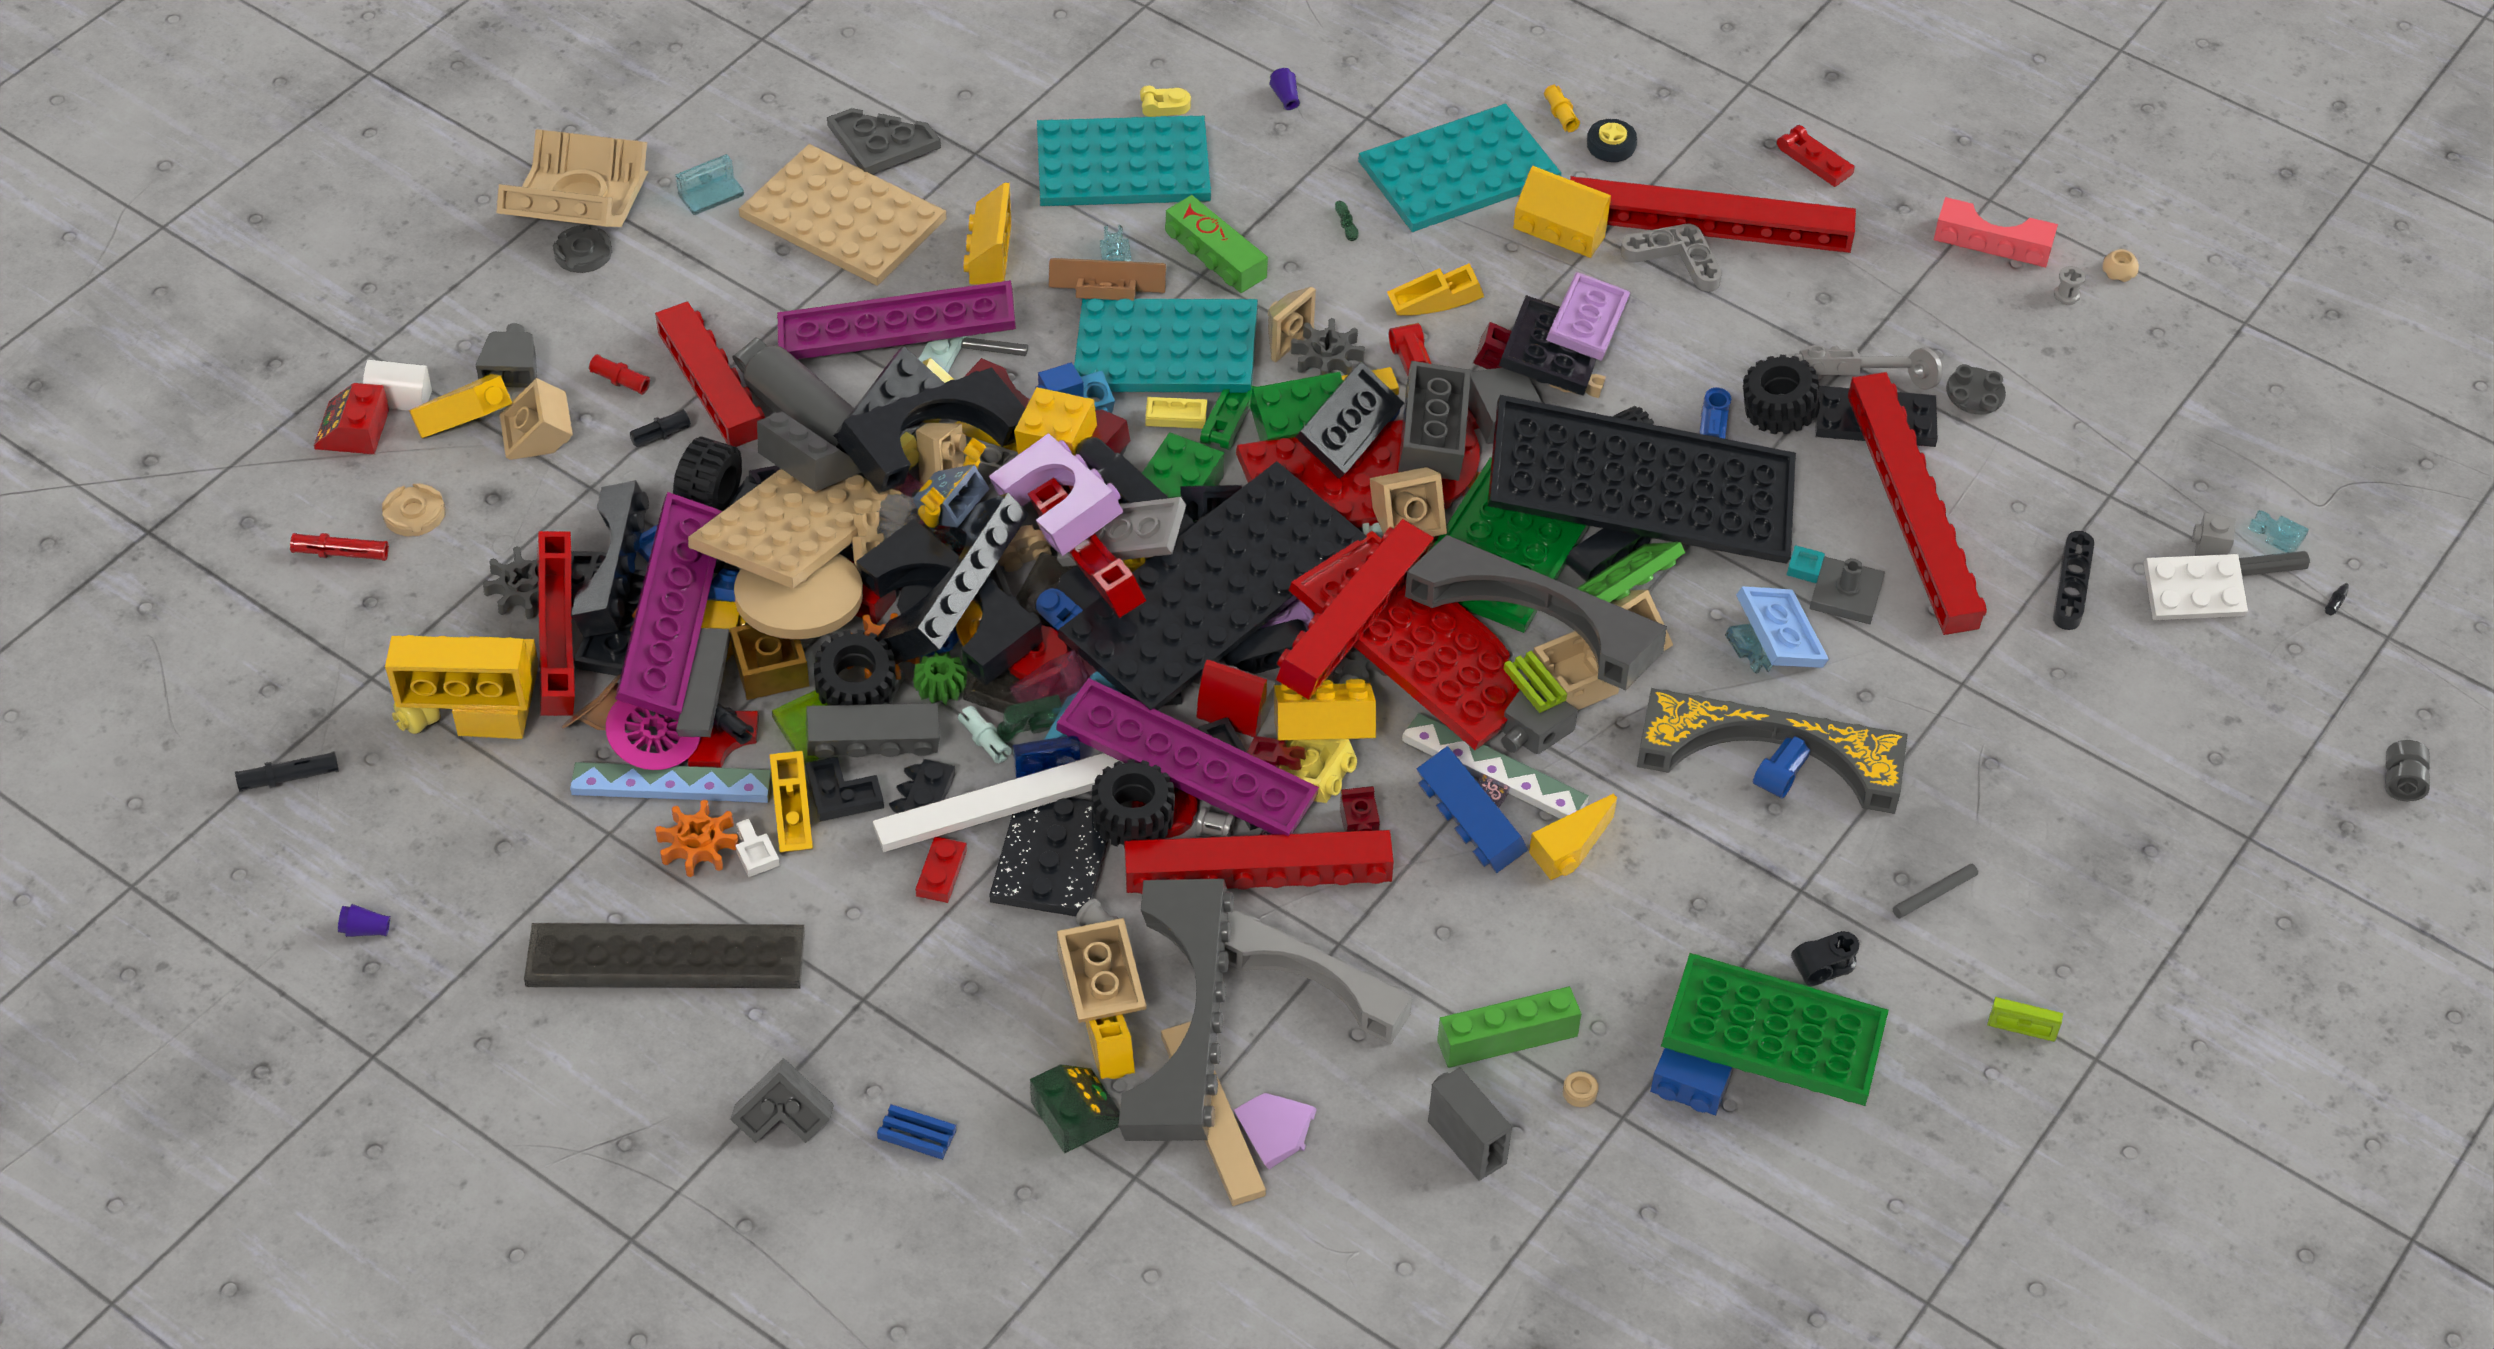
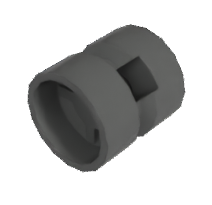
(2407, 770)

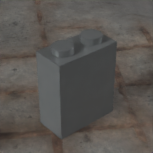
(1485, 390)
(1469, 1123)

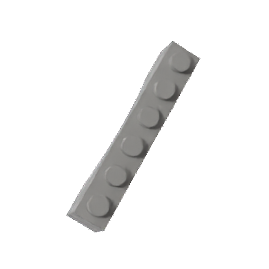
(1375, 1004)

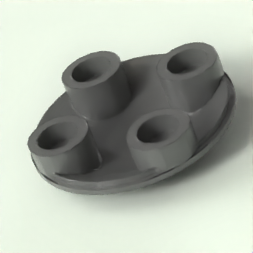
(1976, 389)

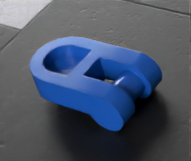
(1054, 606)

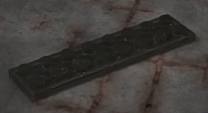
(665, 955)

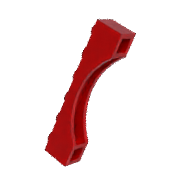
(1098, 564)
(555, 624)

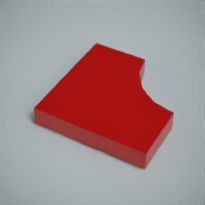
(715, 749)

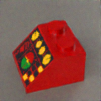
(354, 420)

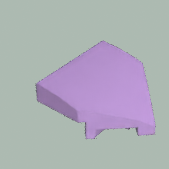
(1275, 1126)

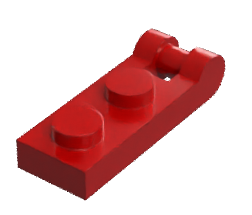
(1815, 156)

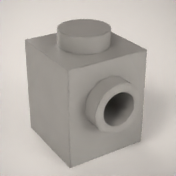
(2214, 535)

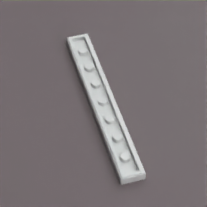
(990, 803)

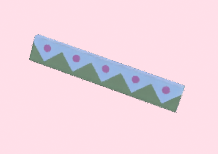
(671, 783)

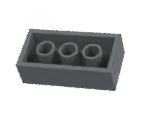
(1435, 419)

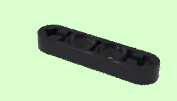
(2073, 579)

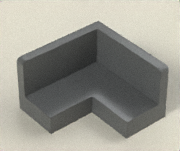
(785, 1097)

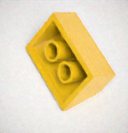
(1562, 212)
(989, 237)

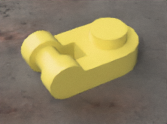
(1164, 101)

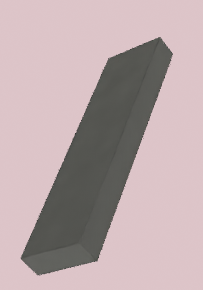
(704, 683)

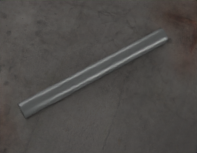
(993, 346)

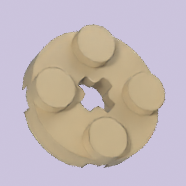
(1024, 548)

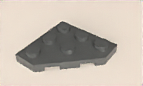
(881, 140)

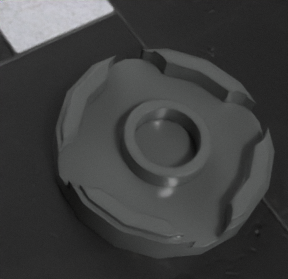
(582, 249)

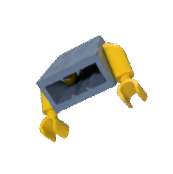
(952, 492)

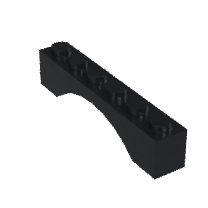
(602, 600)

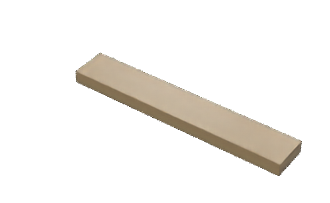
(1225, 1138)

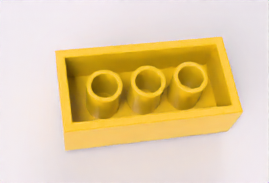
(459, 672)

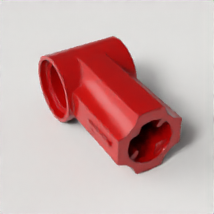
(1408, 344)

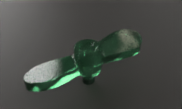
(1346, 221)

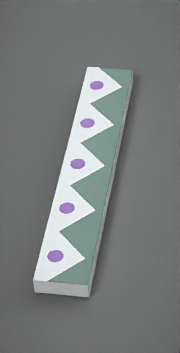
(1523, 780)

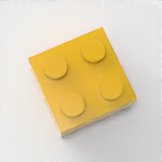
(1060, 415)

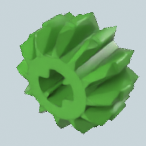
(940, 678)

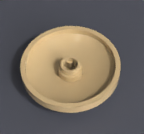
(809, 610)

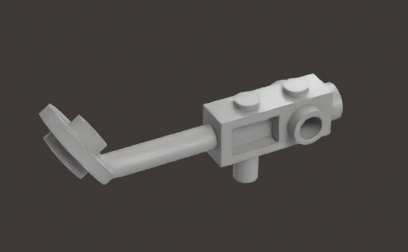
(1922, 364)

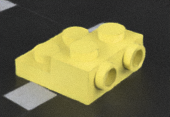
(1324, 764)

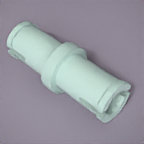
(984, 734)

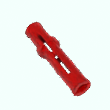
(335, 546)

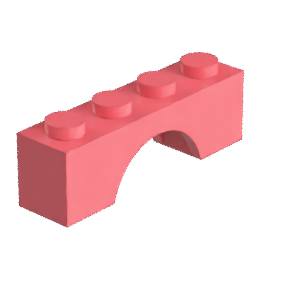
(1964, 228)

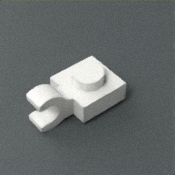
(755, 852)

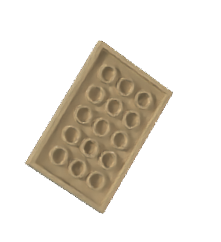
(843, 214)
(786, 527)

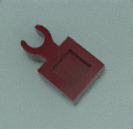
(1276, 753)

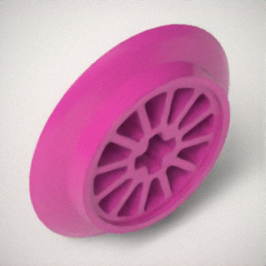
(619, 740)

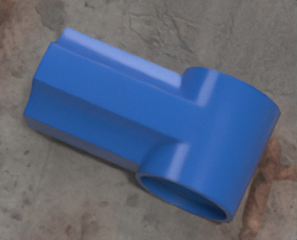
(1715, 412)
(1780, 771)

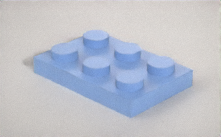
(1782, 627)

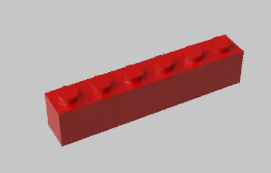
(709, 373)

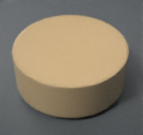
(1580, 1089)

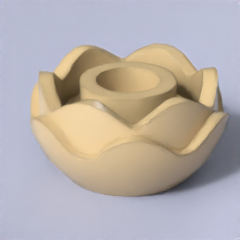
(2120, 265)

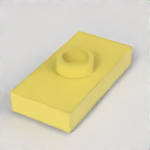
(1176, 412)

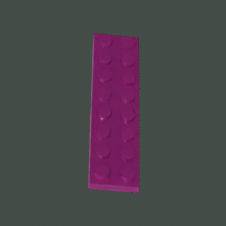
(897, 320)
(668, 611)
(1190, 758)

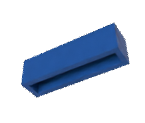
(1472, 810)

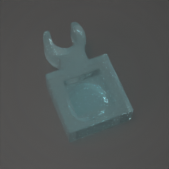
(1114, 246)
(2281, 533)
(1748, 645)

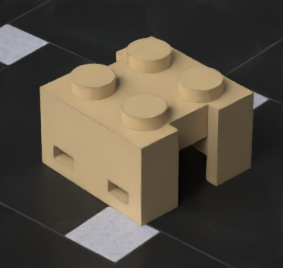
(1575, 669)

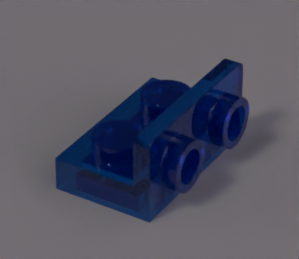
(1044, 755)

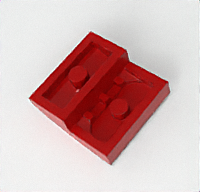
(1232, 695)

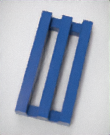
(918, 1126)

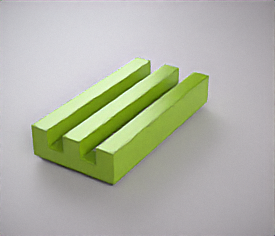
(1540, 679)
(2025, 1019)

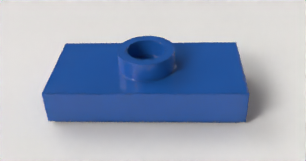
(723, 585)

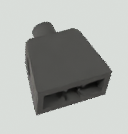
(509, 355)
(1535, 729)

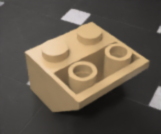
(939, 448)

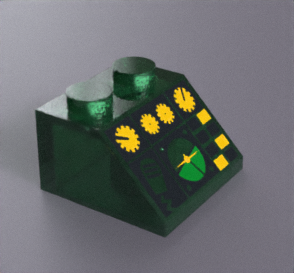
(1073, 1105)

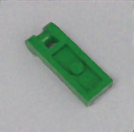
(1226, 416)

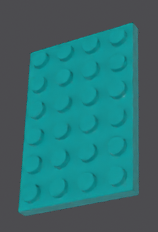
(1122, 160)
(1455, 167)
(1168, 344)

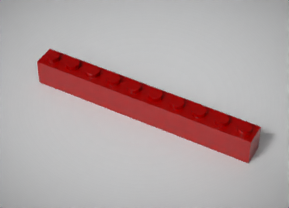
(1728, 215)
(1916, 504)

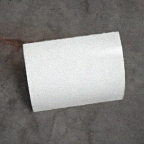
(403, 383)

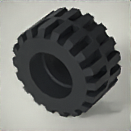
(1786, 411)
(708, 473)
(854, 651)
(1132, 783)

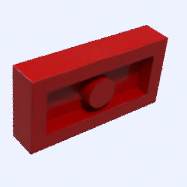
(941, 869)

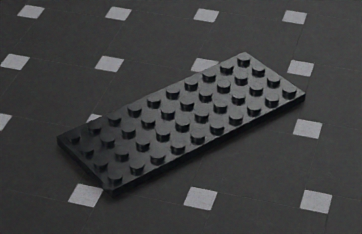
(1642, 479)
(1213, 589)

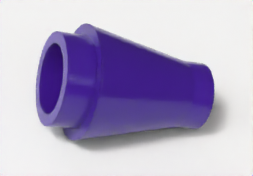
(1285, 87)
(359, 921)

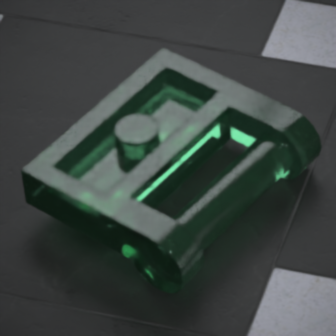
(1030, 715)

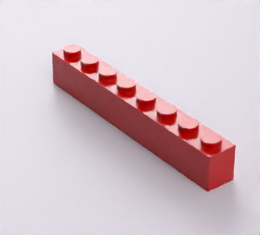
(1352, 610)
(1264, 859)

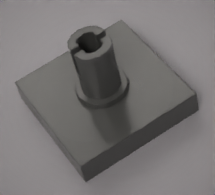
(1847, 589)

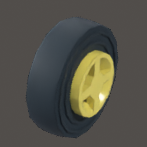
(1611, 140)

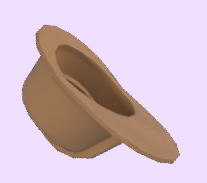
(597, 710)

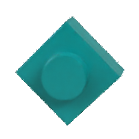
(1805, 564)

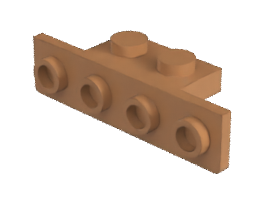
(1107, 278)

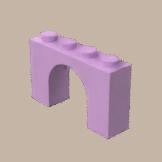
(1081, 513)

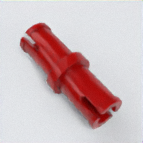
(619, 374)

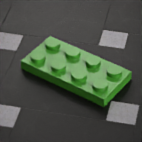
(1633, 570)

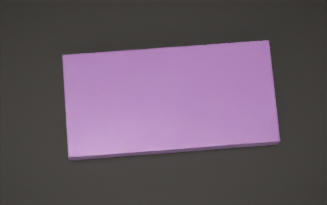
(1588, 316)

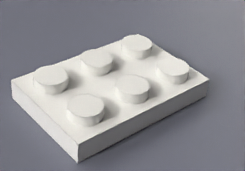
(2195, 587)

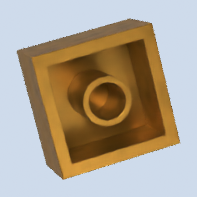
(768, 662)

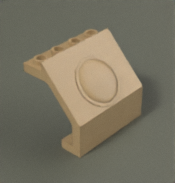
(578, 180)

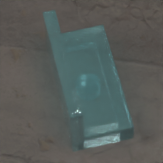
(708, 185)

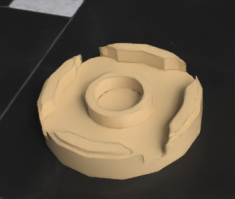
(413, 510)

